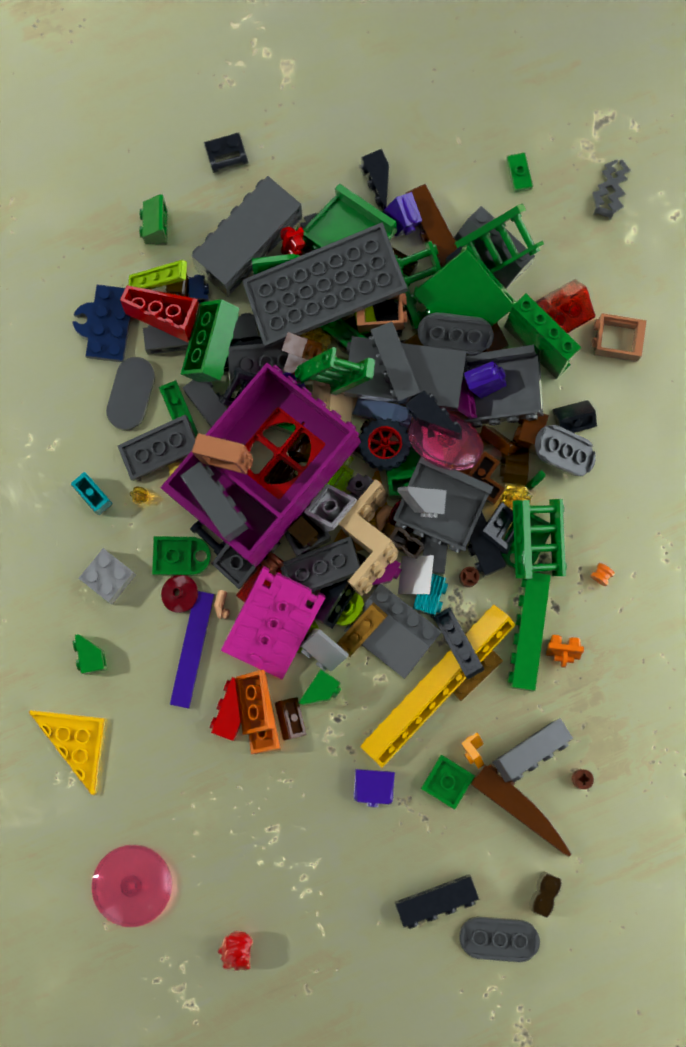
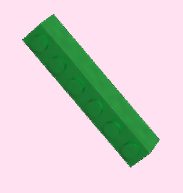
(529, 633)

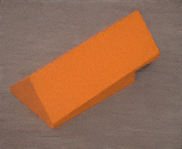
(257, 712)

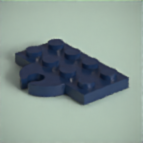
(105, 325)

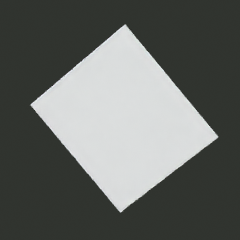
(415, 575)

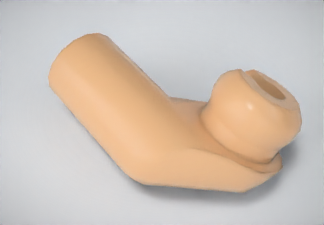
(382, 516)
(219, 605)

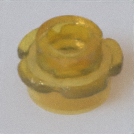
(139, 495)

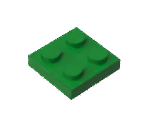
(447, 782)

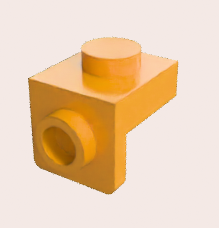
(470, 746)

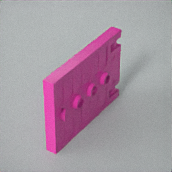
(272, 623)

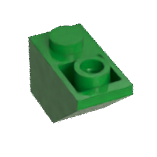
(90, 657)

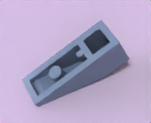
(379, 409)

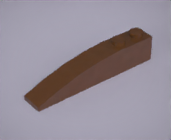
(517, 805)

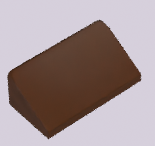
(498, 440)
(290, 718)

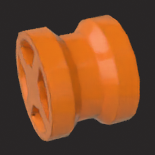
(602, 574)

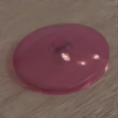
(446, 450)
(131, 885)

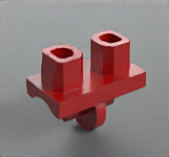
(292, 241)

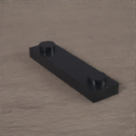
(459, 643)

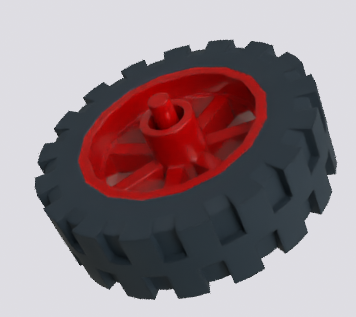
(377, 427)

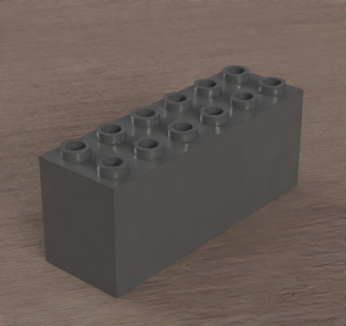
(246, 234)

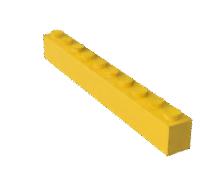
(434, 689)

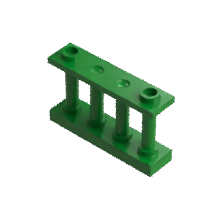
(499, 225)
(431, 251)
(336, 372)
(522, 538)

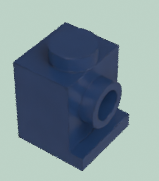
(198, 288)

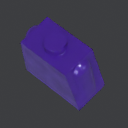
(405, 213)
(486, 379)
(374, 787)

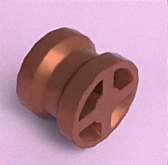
(272, 563)
(471, 574)
(578, 779)

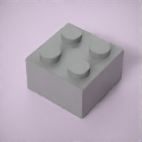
(107, 576)

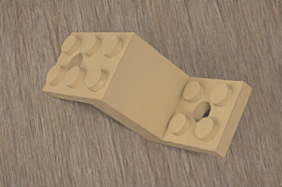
(379, 546)

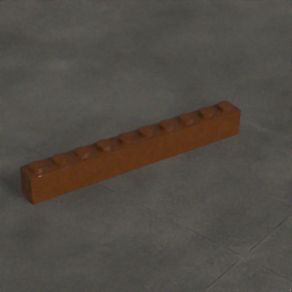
(435, 229)

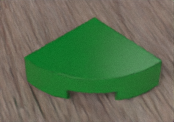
(535, 480)

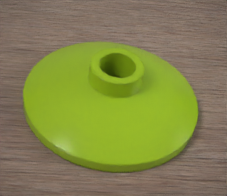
(356, 607)

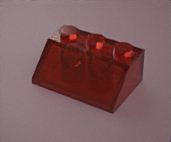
(568, 305)

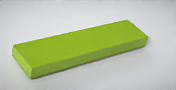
(159, 276)

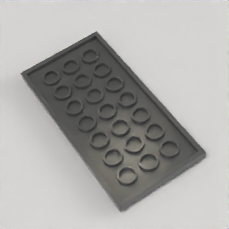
(324, 285)

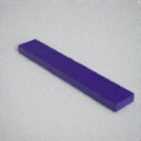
(192, 650)

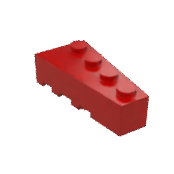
(161, 310)

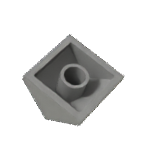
(329, 508)

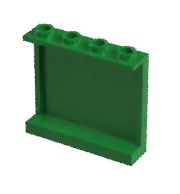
(344, 217)
(465, 289)
(533, 326)

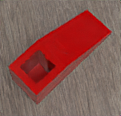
(228, 718)

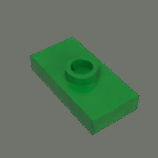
(519, 172)

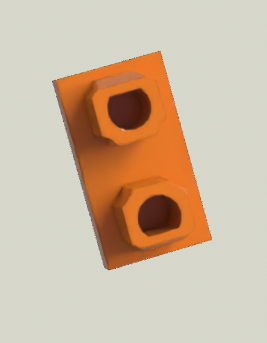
(564, 652)

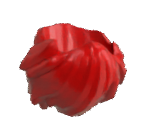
(236, 951)

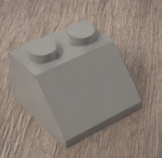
(424, 501)
(323, 650)

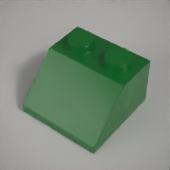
(154, 220)
(321, 689)

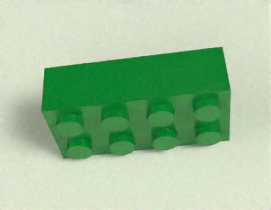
(210, 341)

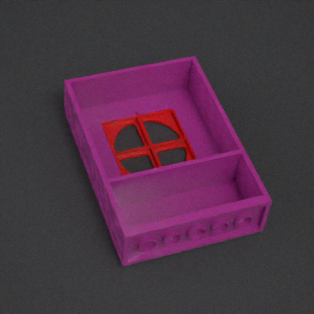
(270, 507)

